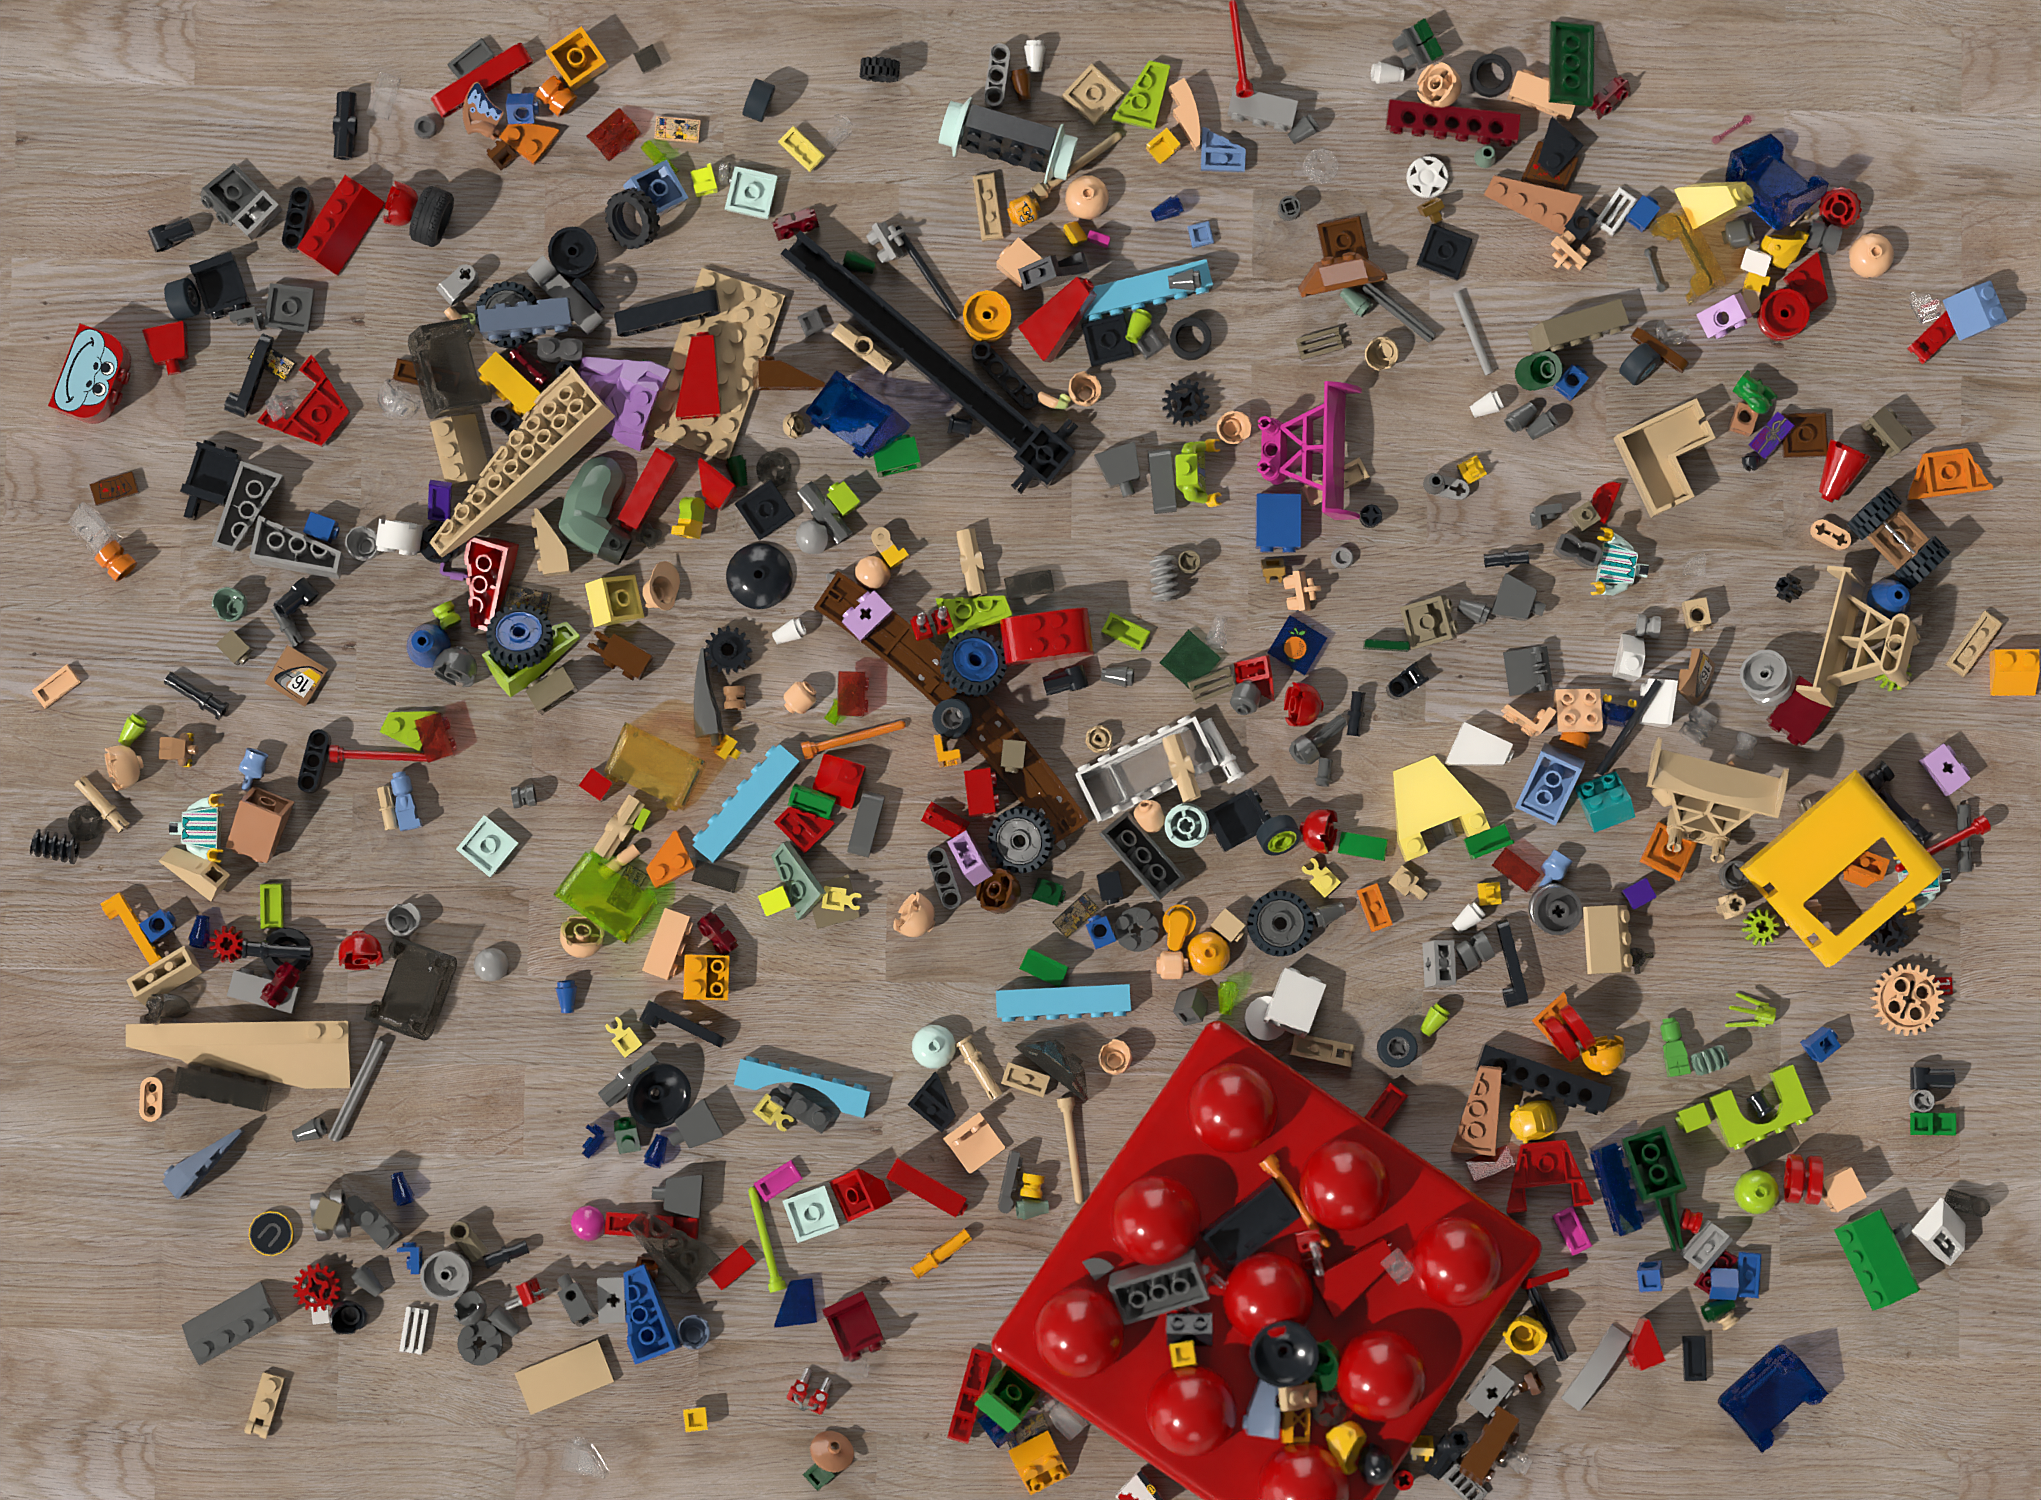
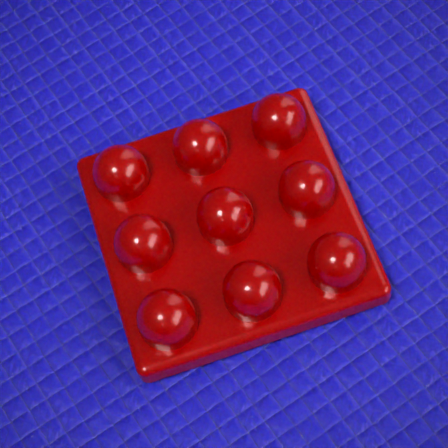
(1182, 1172)

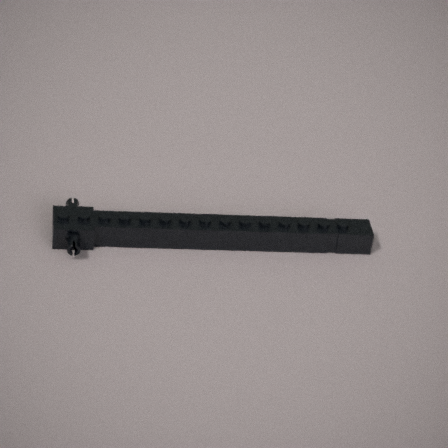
(1036, 450)

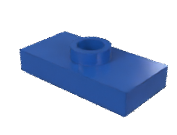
(1749, 1274)

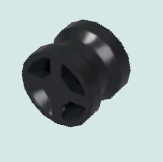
(1371, 512)

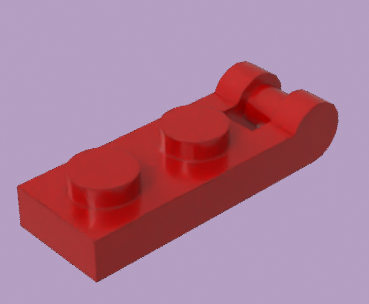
(1933, 338)

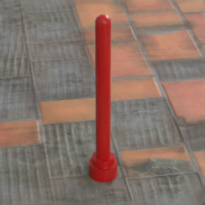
(1244, 87)
(338, 754)
(1979, 826)

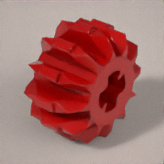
(222, 939)

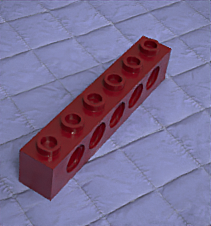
(1507, 121)

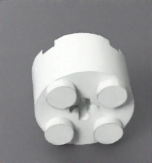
(400, 536)

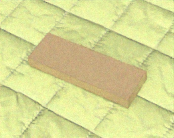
(988, 207)
(1353, 474)
(1974, 643)

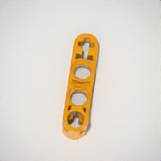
(118, 906)

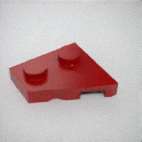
(1809, 282)
(802, 827)

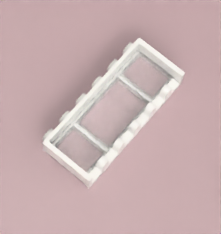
(1141, 770)

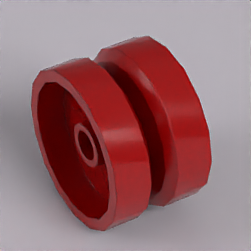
(1776, 326)
(1567, 1034)
(1803, 1179)

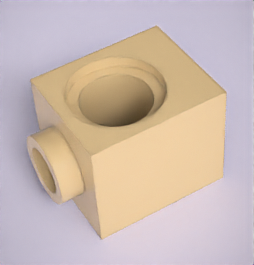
(1700, 605)
(1228, 926)

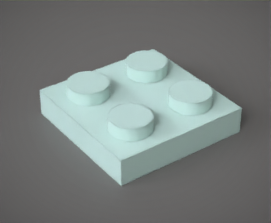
(751, 193)
(487, 846)
(811, 1214)

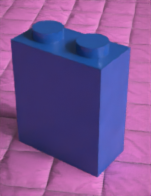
(1278, 522)

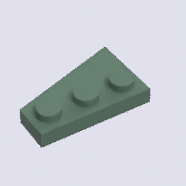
(801, 883)

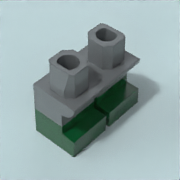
(1420, 44)

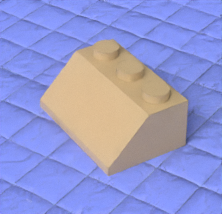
(459, 449)
(1607, 939)

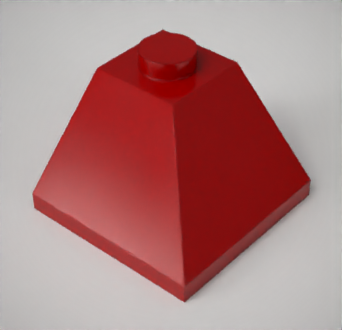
(715, 487)
(839, 779)
(859, 1193)

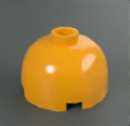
(1208, 953)
(1605, 1055)

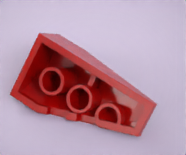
(489, 572)

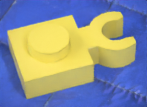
(1324, 880)
(836, 899)
(625, 1040)
(770, 1112)

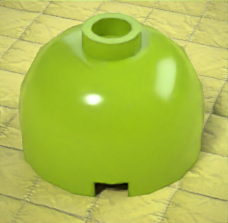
(1756, 1192)

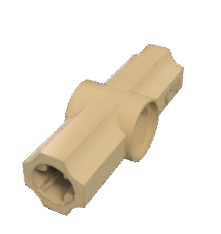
(874, 356)
(971, 562)
(1181, 767)
(619, 827)
(1730, 905)

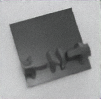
(1528, 671)

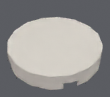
(1254, 1020)

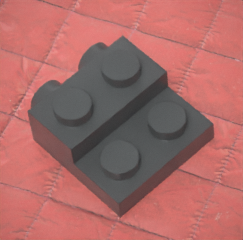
(229, 194)

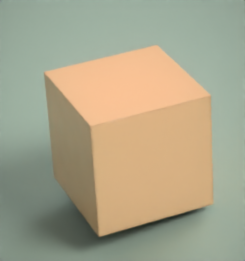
(1015, 257)
(1842, 1189)

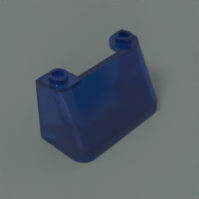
(1777, 188)
(856, 416)
(1770, 1394)

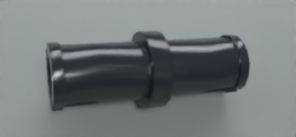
(1506, 558)
(1356, 713)
(506, 1254)

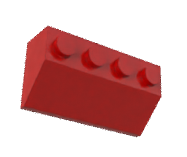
(341, 225)

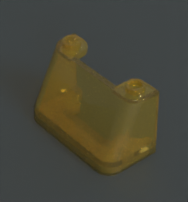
(1709, 275)
(654, 767)

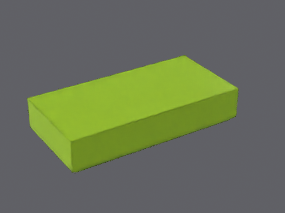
(1125, 631)
(271, 906)

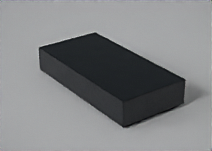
(1694, 1358)

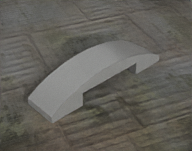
(1596, 1368)

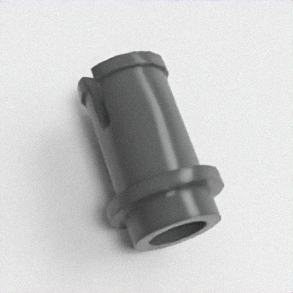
(1324, 772)

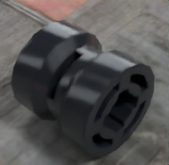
(1879, 775)

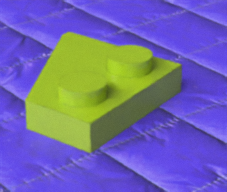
(403, 727)

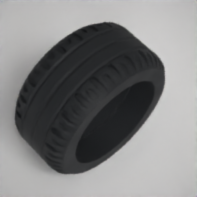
(431, 216)

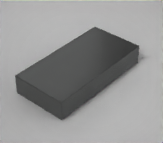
(471, 58)

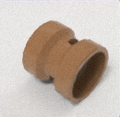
(734, 697)

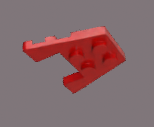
(318, 413)
(1543, 1166)

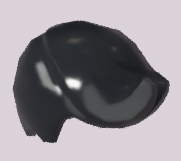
(348, 1317)
(1375, 1465)

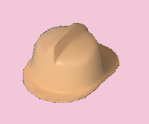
(662, 586)

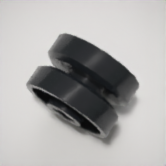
(561, 248)

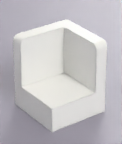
(1756, 261)

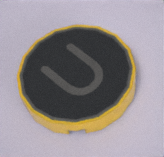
(271, 1233)

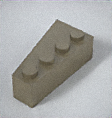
(1578, 326)

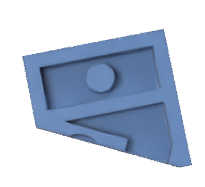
(1221, 154)

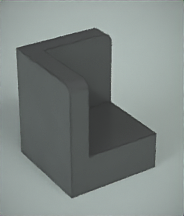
(1190, 1006)

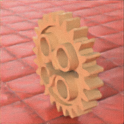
(1927, 1006)

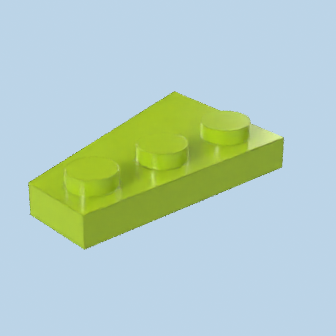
(1145, 97)
(975, 612)

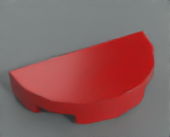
(1604, 499)

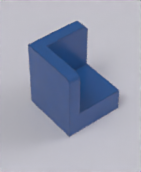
(1724, 1284)

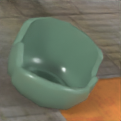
(229, 604)

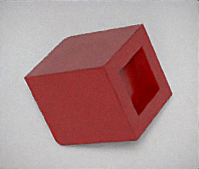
(595, 784)

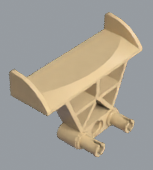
(1839, 640)
(1711, 797)

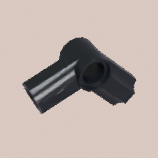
(1446, 1451)

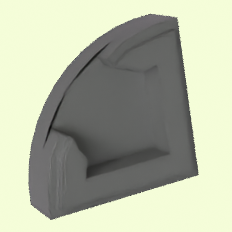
(1097, 1267)

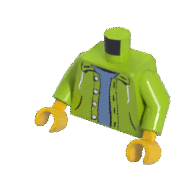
(1191, 472)

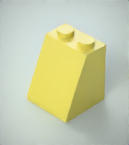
(1713, 201)

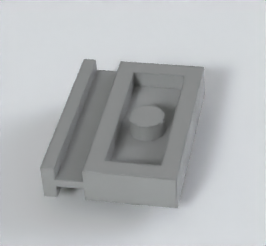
(1706, 1246)

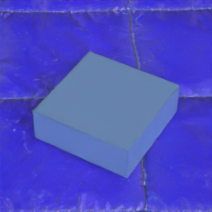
(1200, 234)

